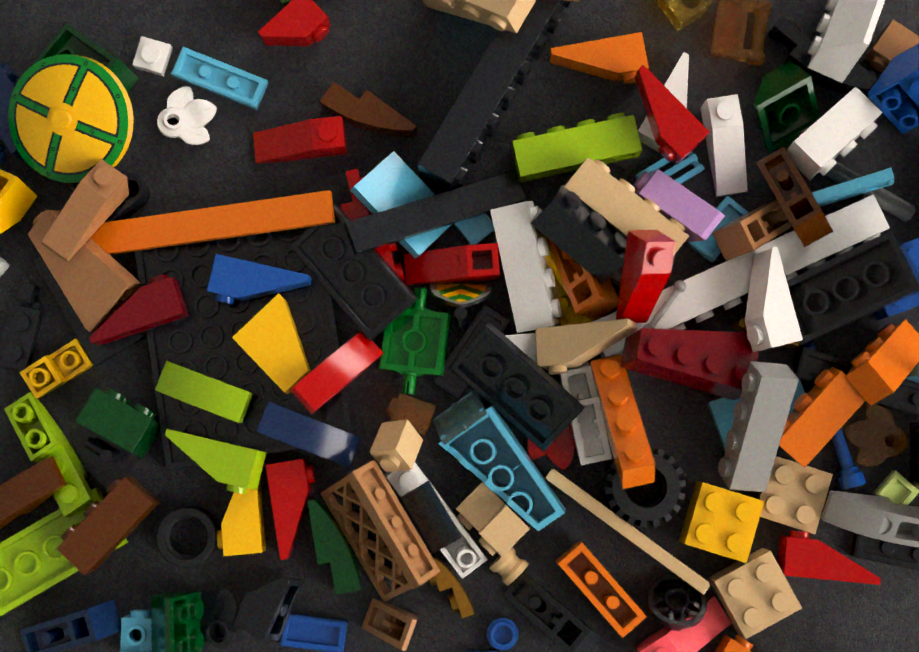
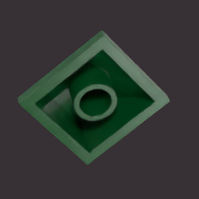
(785, 105)

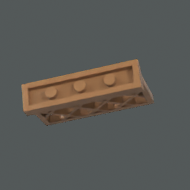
(391, 528)

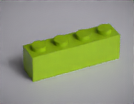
(567, 149)

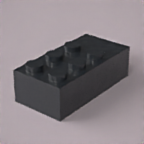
(853, 286)

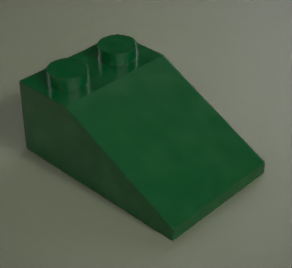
(73, 42)

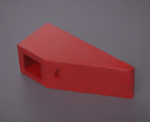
(453, 265)

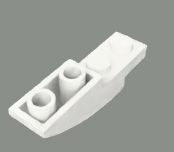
(463, 553)

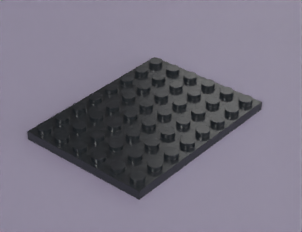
(206, 342)

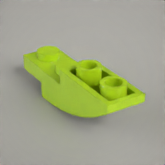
(44, 439)

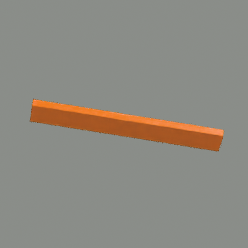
(216, 223)

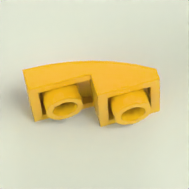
(56, 368)

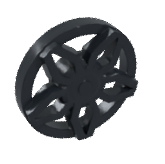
(676, 602)

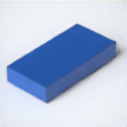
(314, 633)

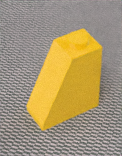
(275, 344)

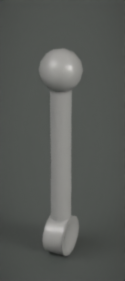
(679, 286)

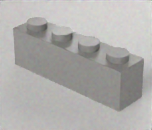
(757, 426)

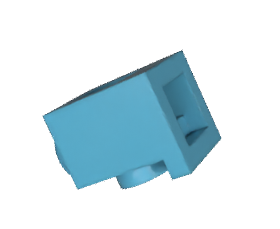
(136, 620)

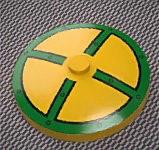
(70, 117)

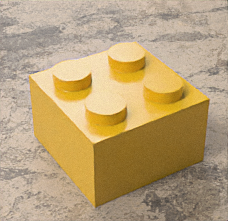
(721, 521)

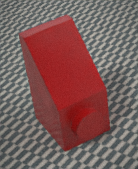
(296, 25)

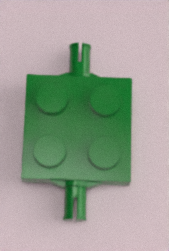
(416, 343)

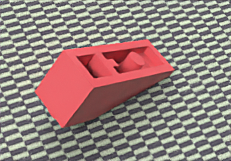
(689, 639)

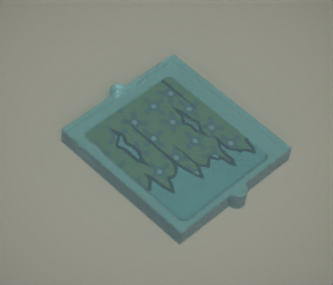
(459, 417)

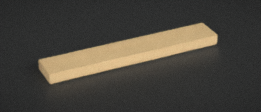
(628, 531)

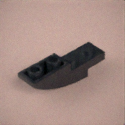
(790, 37)

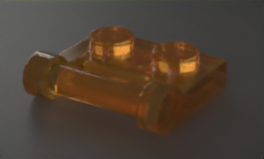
(731, 26)

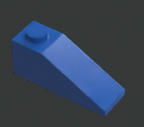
(248, 280)

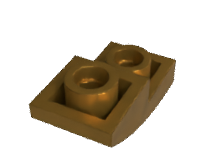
(459, 598)

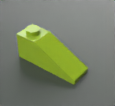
(223, 461)

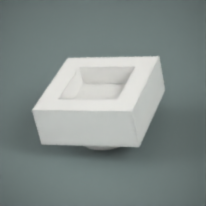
(152, 56)

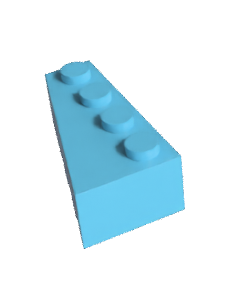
(505, 467)

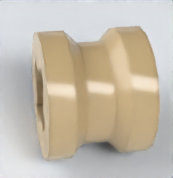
(509, 566)

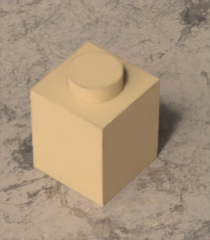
(396, 446)

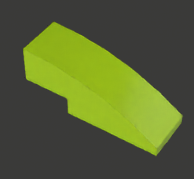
(204, 392)

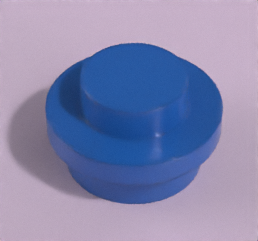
(502, 633)

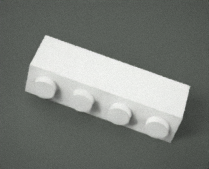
(525, 267)

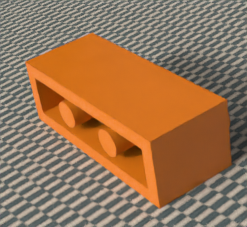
(885, 361)
(819, 415)
(601, 588)

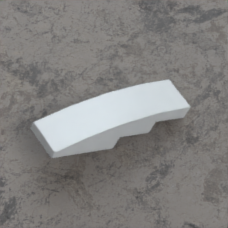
(589, 425)

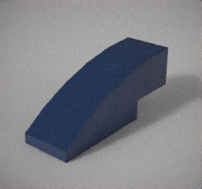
(308, 434)

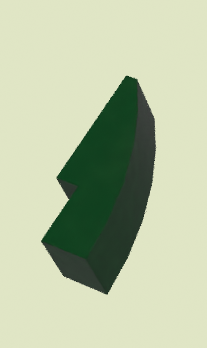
(333, 548)

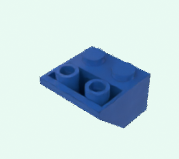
(898, 90)

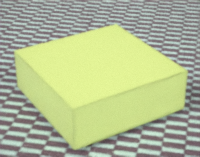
(897, 489)

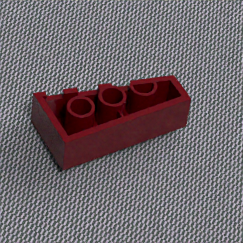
(691, 358)

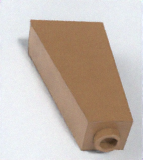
(90, 279)

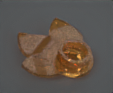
(871, 436)

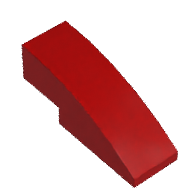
(336, 372)

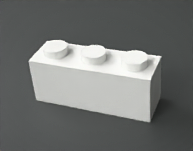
(834, 134)

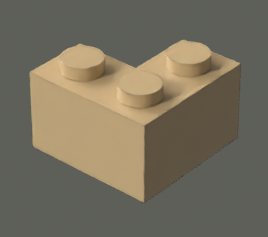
(492, 519)

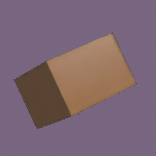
(390, 623)

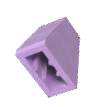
(679, 203)

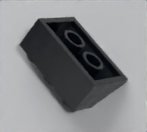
(581, 233)

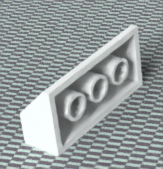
(843, 36)

